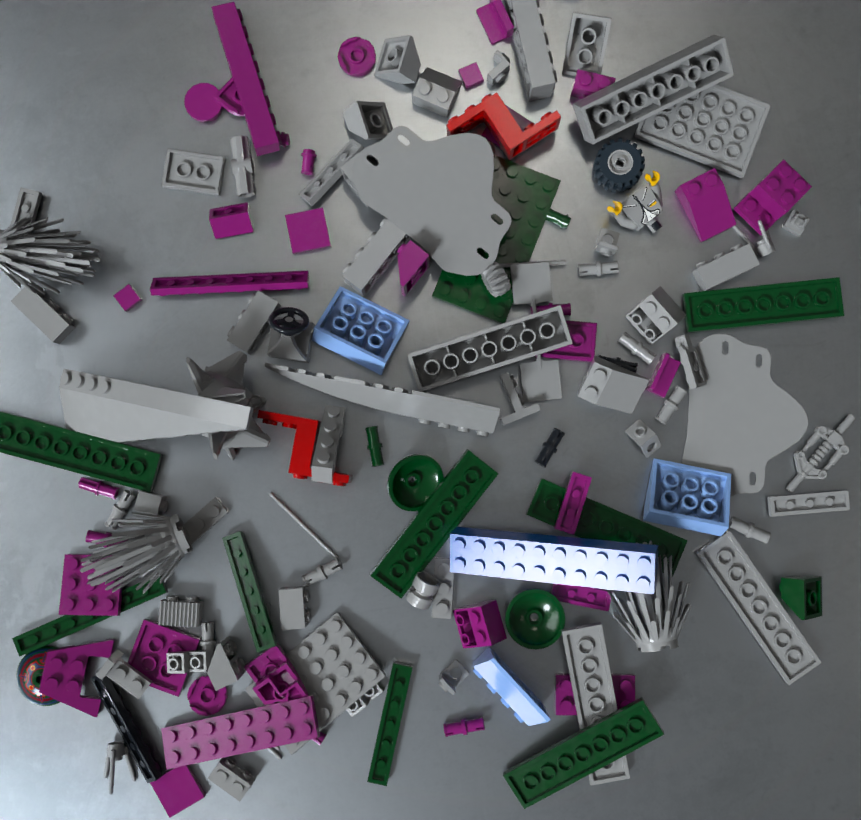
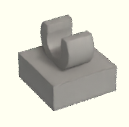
(795, 223)

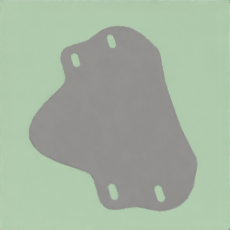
(436, 195)
(739, 414)

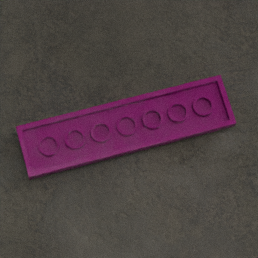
(240, 732)

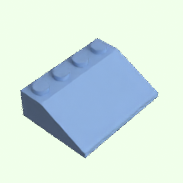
(359, 330)
(688, 497)
(510, 688)

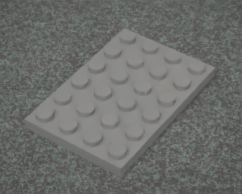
(709, 127)
(333, 670)

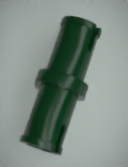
(374, 446)

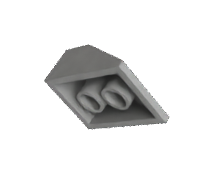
(586, 43)
(612, 386)

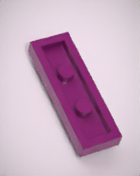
(573, 503)
(582, 596)

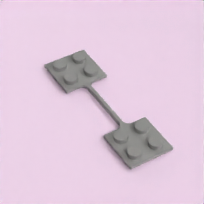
(530, 286)

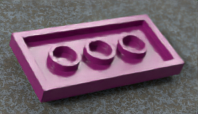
(564, 701)

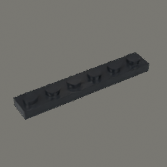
(130, 733)

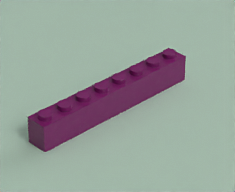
(245, 78)

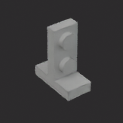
(515, 400)
(124, 675)

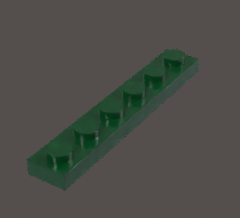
(250, 591)
(389, 724)

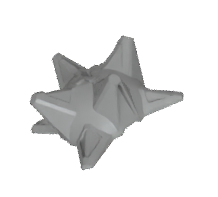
(225, 383)

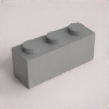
(725, 266)
(44, 314)
(252, 322)

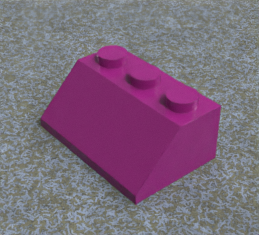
(412, 265)

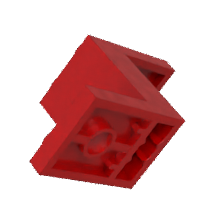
(503, 125)
(304, 444)

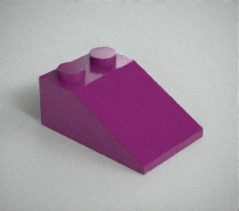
(706, 205)

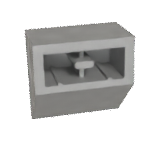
(655, 315)
(225, 665)

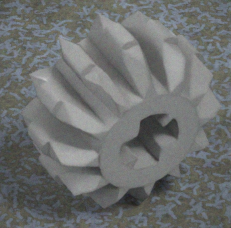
(496, 280)

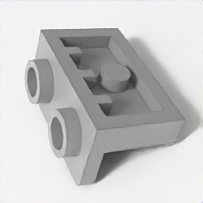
(231, 778)

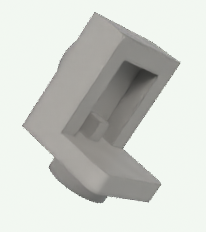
(499, 72)

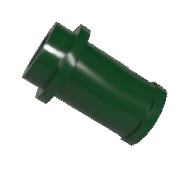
(558, 218)

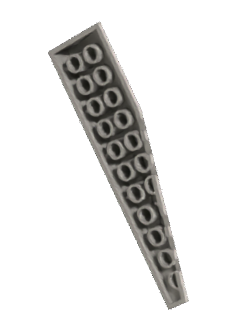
(399, 401)
(138, 412)

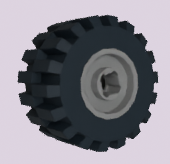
(618, 165)

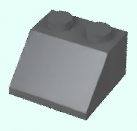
(436, 92)

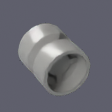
(422, 590)

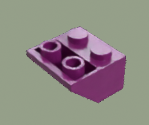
(480, 624)

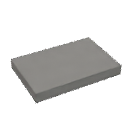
(193, 172)

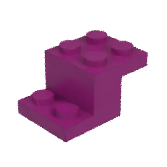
(772, 197)

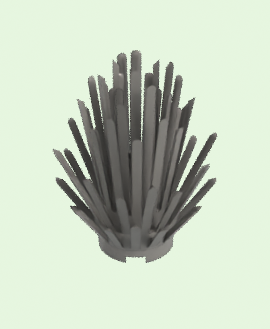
(42, 255)
(153, 545)
(652, 617)

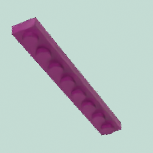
(229, 283)

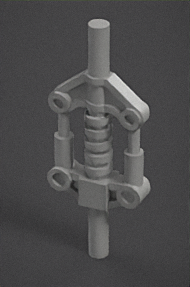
(831, 438)

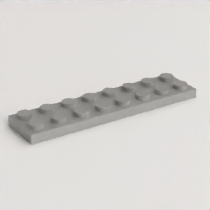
(758, 607)
(592, 688)

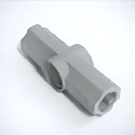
(242, 166)

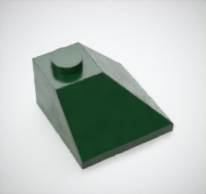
(803, 595)

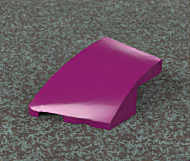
(275, 677)

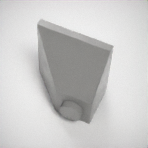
(398, 60)
(368, 120)

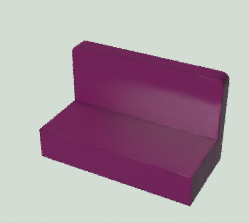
(495, 21)
(230, 220)
(663, 375)

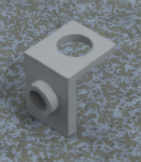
(606, 248)
(643, 437)
(447, 682)

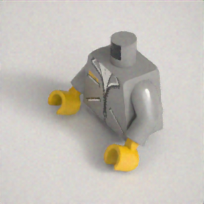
(641, 207)

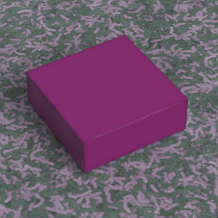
(471, 75)
(127, 297)

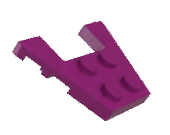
(65, 673)

